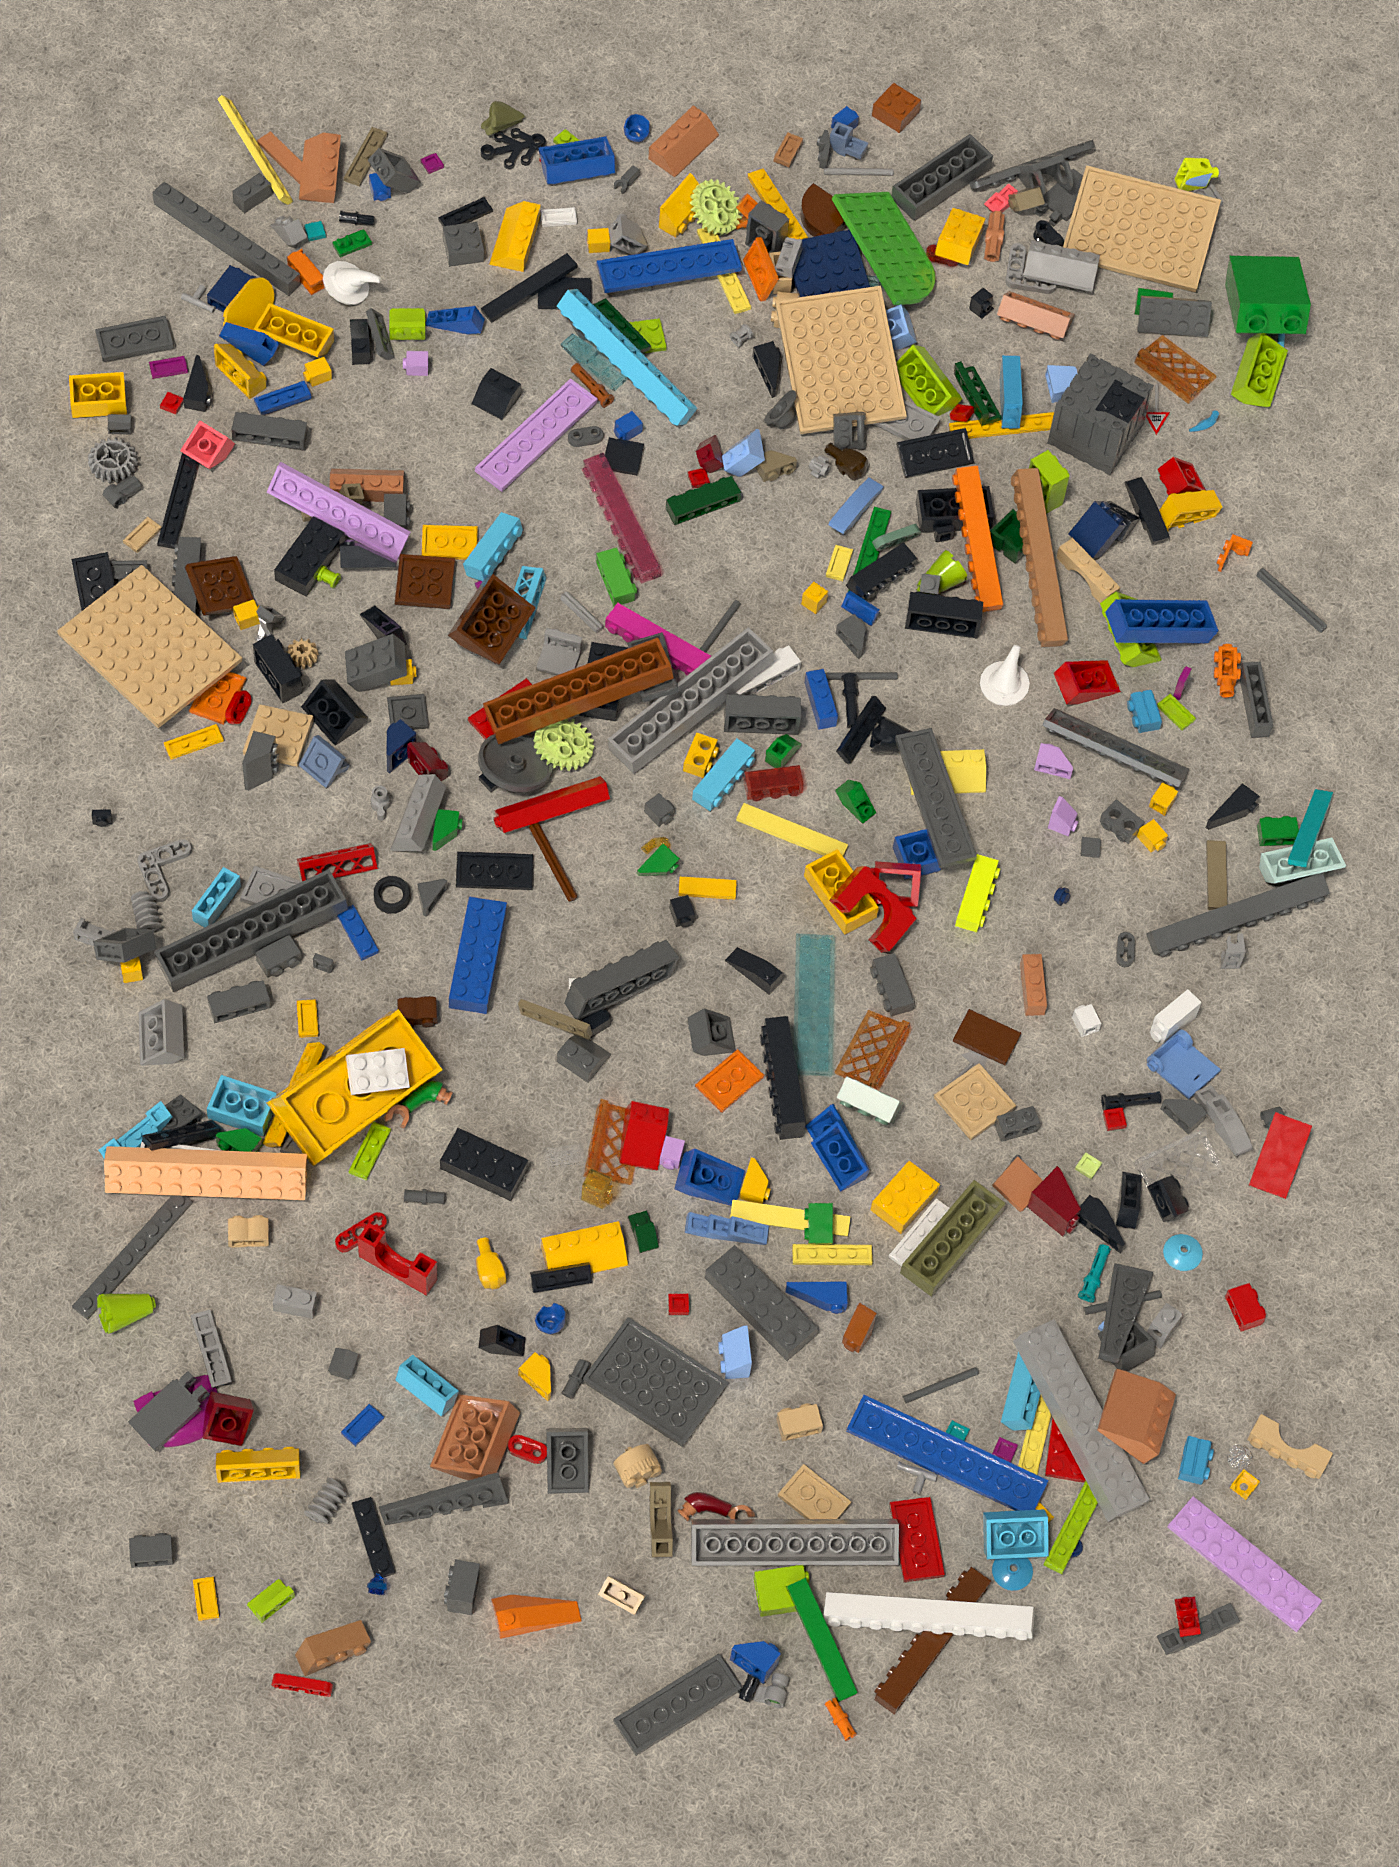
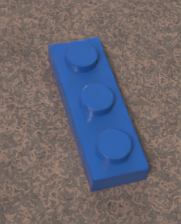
(282, 398)
(357, 933)

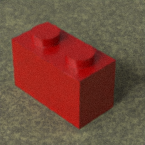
(1245, 1307)

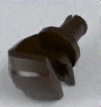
(848, 461)

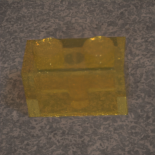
(597, 1189)

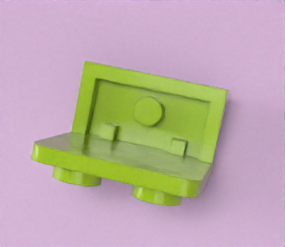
(407, 324)

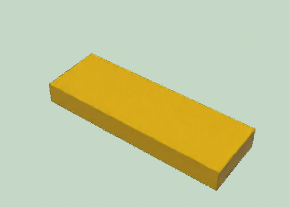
(193, 741)
(707, 888)

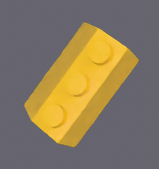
(676, 210)
(239, 370)

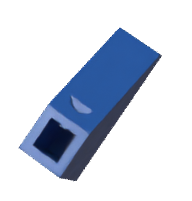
(460, 320)
(251, 342)

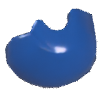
(638, 124)
(555, 1314)

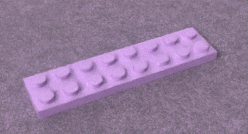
(536, 435)
(338, 511)
(1244, 1564)

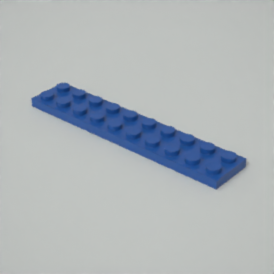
(946, 1455)

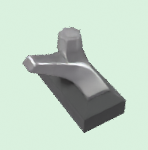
(267, 618)

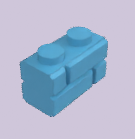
(1144, 711)
(1195, 1459)

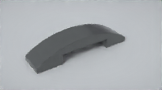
(1210, 1625)

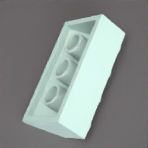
(1324, 858)

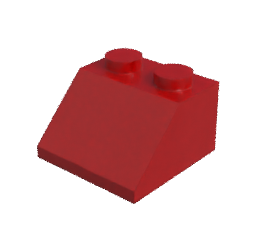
(1180, 477)

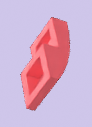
(999, 200)

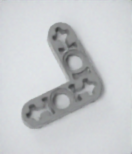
(1018, 273)
(155, 861)

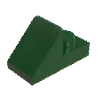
(643, 1231)

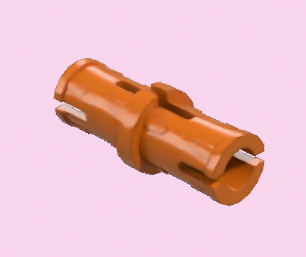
(840, 1719)

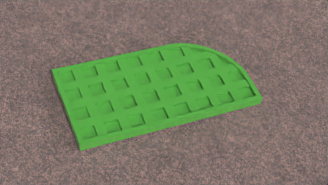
(888, 245)

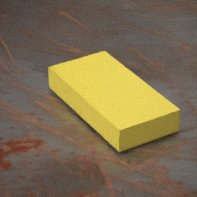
(839, 563)

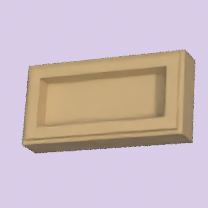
(142, 534)

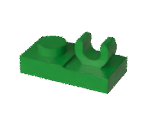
(352, 243)

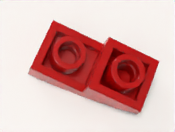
(1187, 1616)

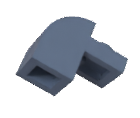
(844, 143)

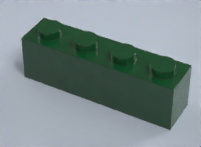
(703, 500)

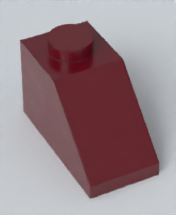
(710, 454)

